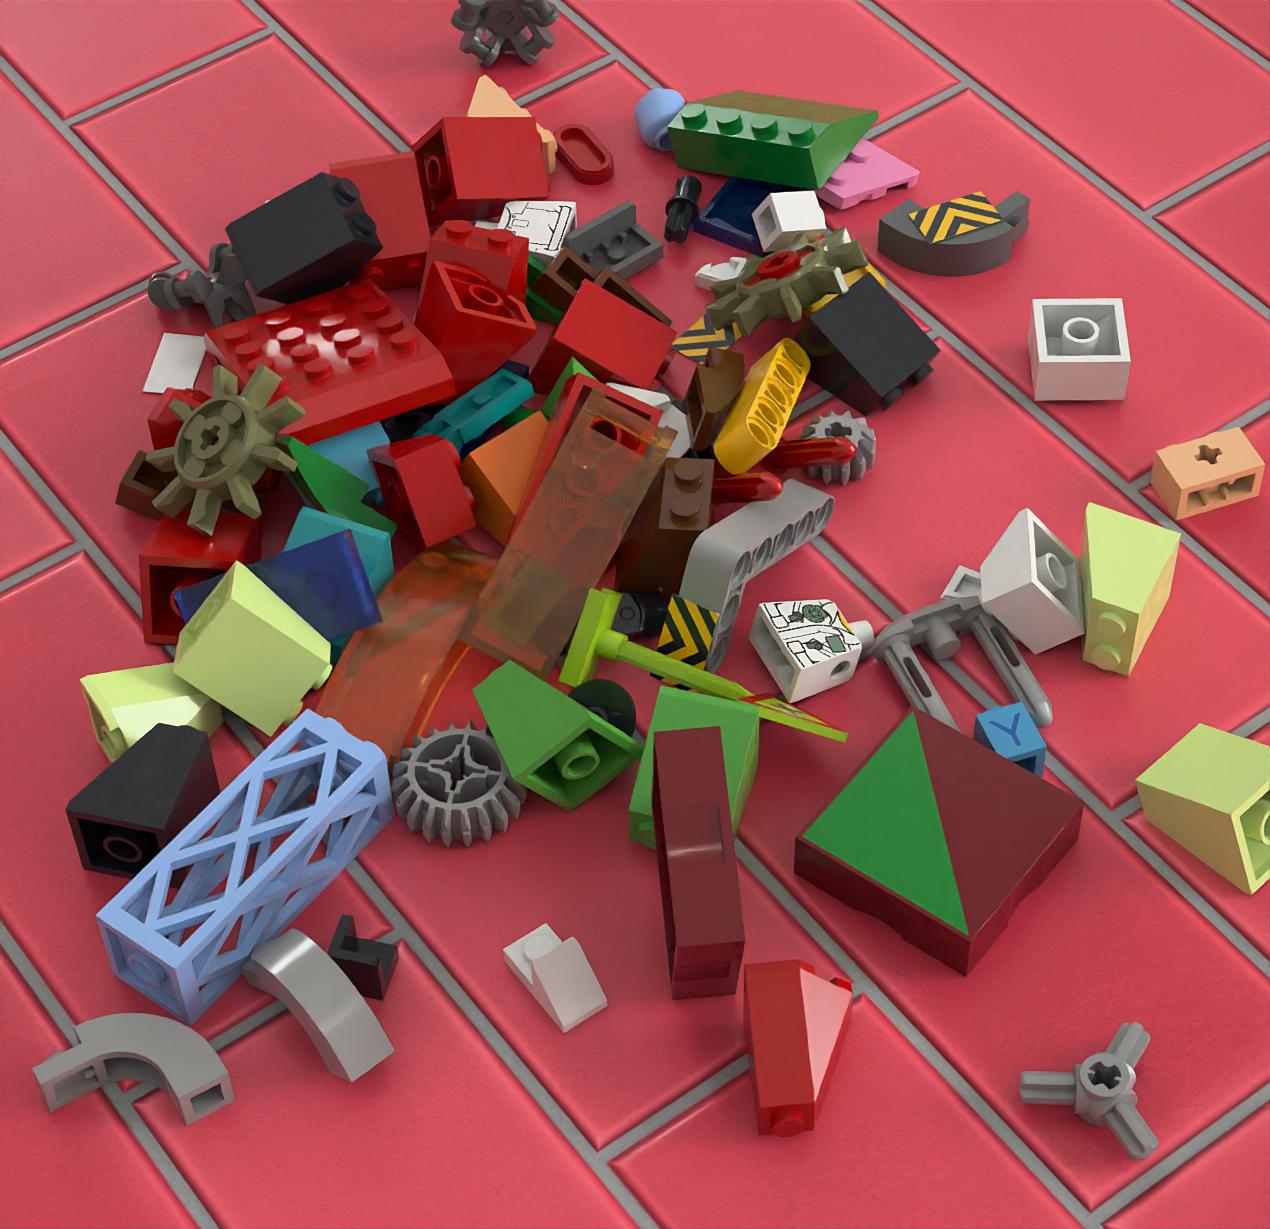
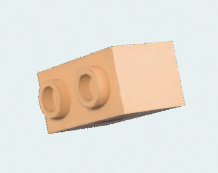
(1207, 473)

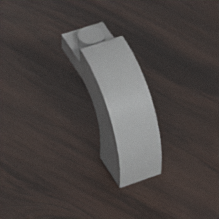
(322, 1002)
(143, 1050)

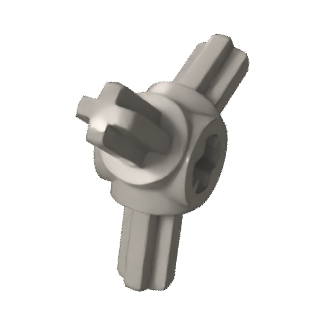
(1101, 1090)

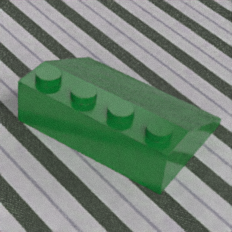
(767, 137)

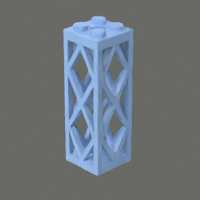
(349, 781)

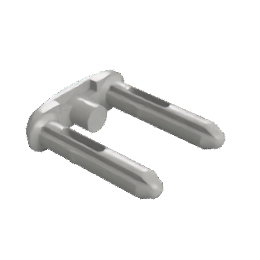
(937, 627)

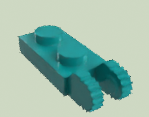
(479, 408)

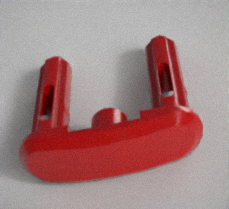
(762, 480)

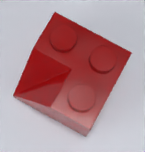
(423, 489)

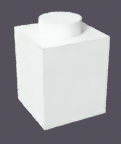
(785, 216)

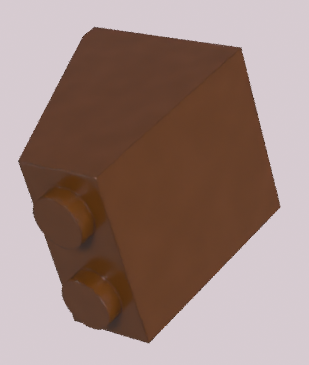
(665, 528)

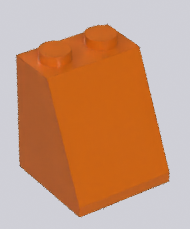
(500, 473)

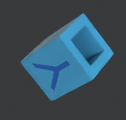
(1012, 735)

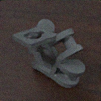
(505, 27)
(223, 280)

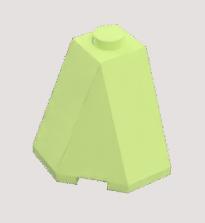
(134, 700)

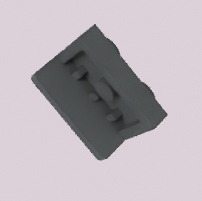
(615, 242)

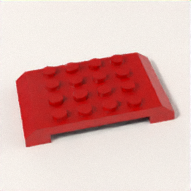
(340, 358)

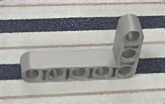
(744, 547)

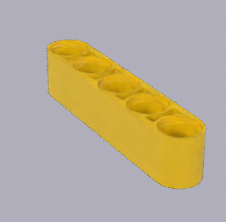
(762, 407)

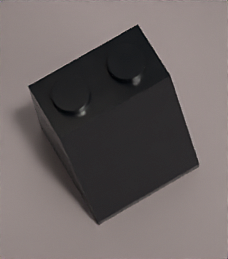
(305, 240)
(866, 347)
(144, 801)

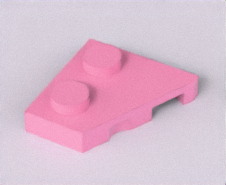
(865, 176)

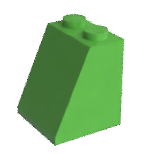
(551, 738)
(740, 741)

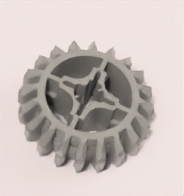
(456, 785)

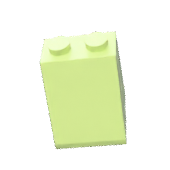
(1124, 584)
(252, 652)
(1214, 802)

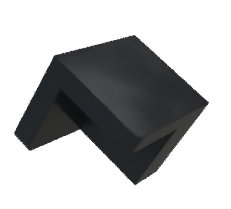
(363, 961)

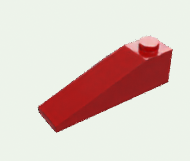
(564, 415)

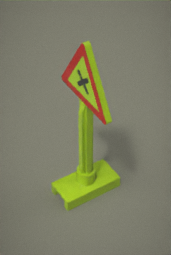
(597, 640)

